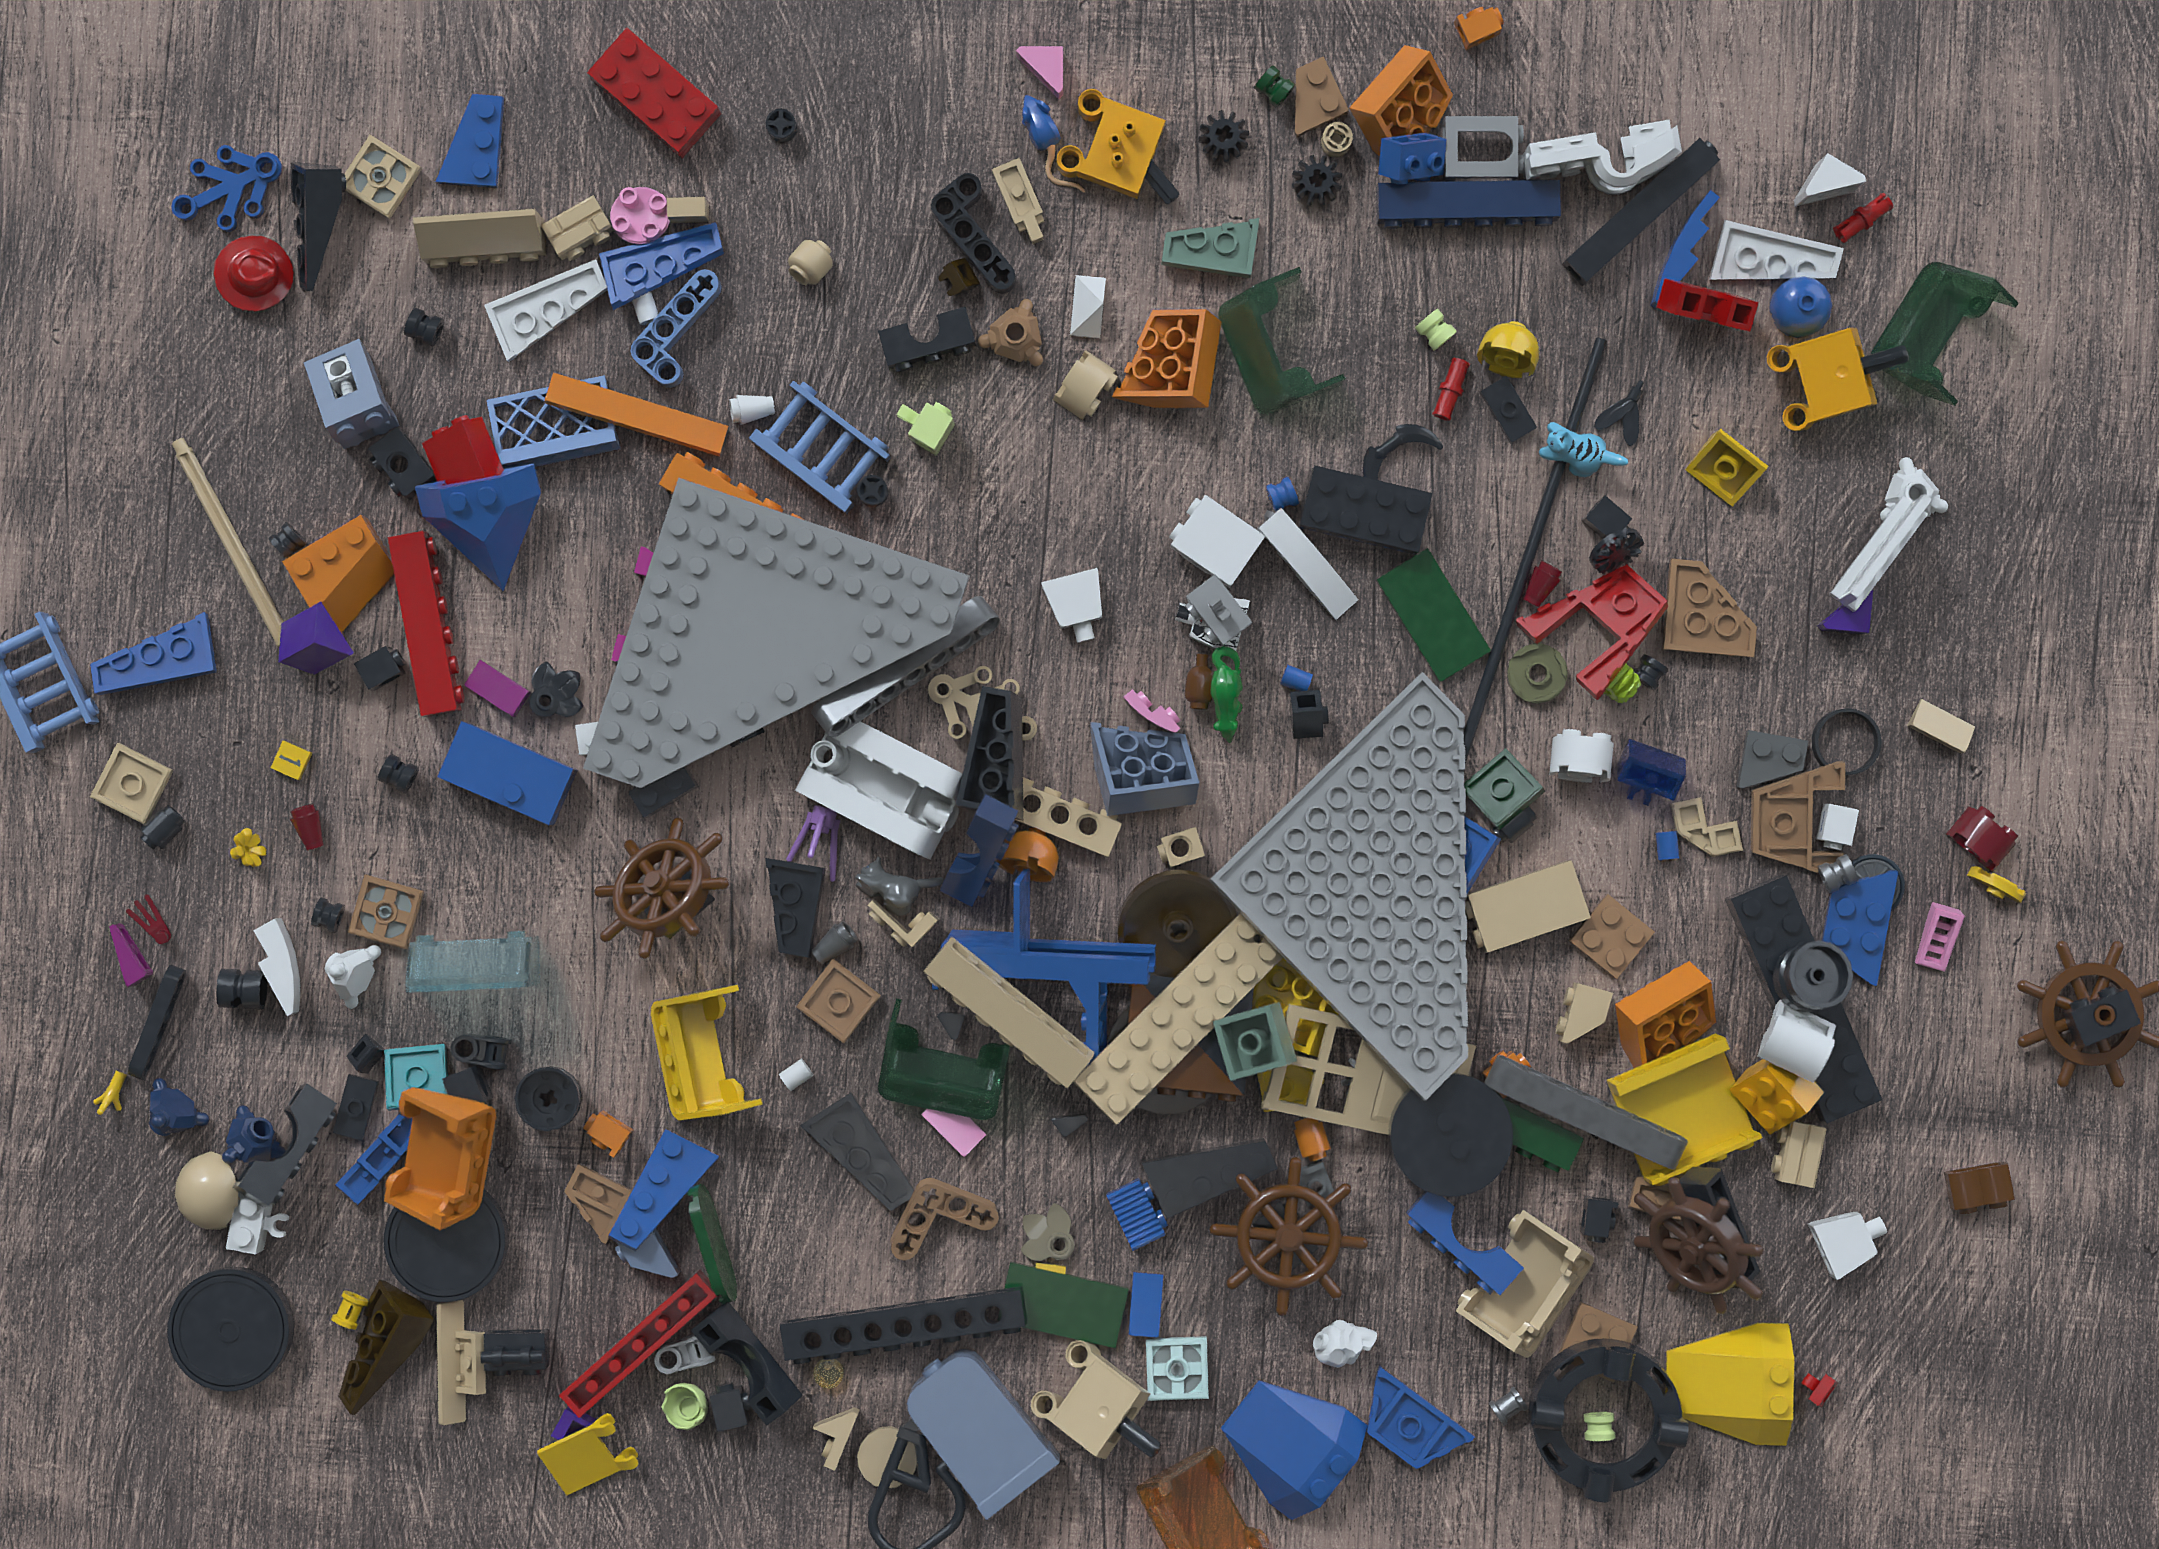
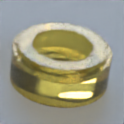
(828, 1373)

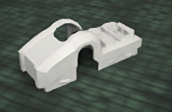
(1645, 153)

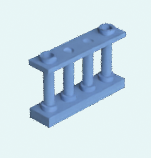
(817, 475)
(20, 707)

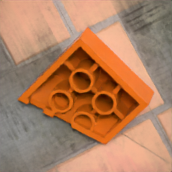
(1403, 98)
(1665, 1014)

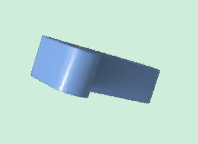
(681, 324)

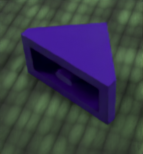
(1847, 621)

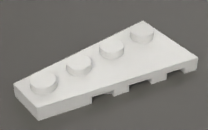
(1766, 254)
(540, 308)

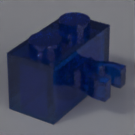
(1651, 771)

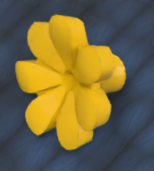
(248, 848)

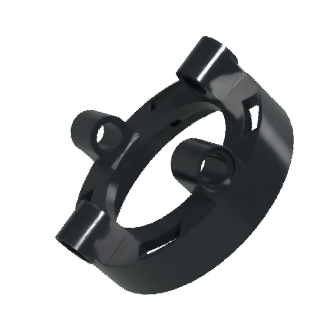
(1619, 1362)

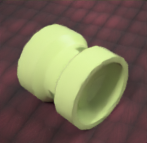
(1435, 329)

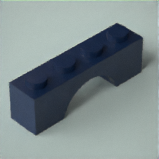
(988, 830)

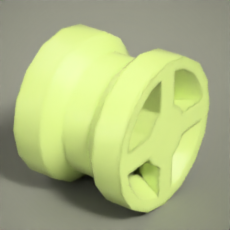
(1599, 1426)

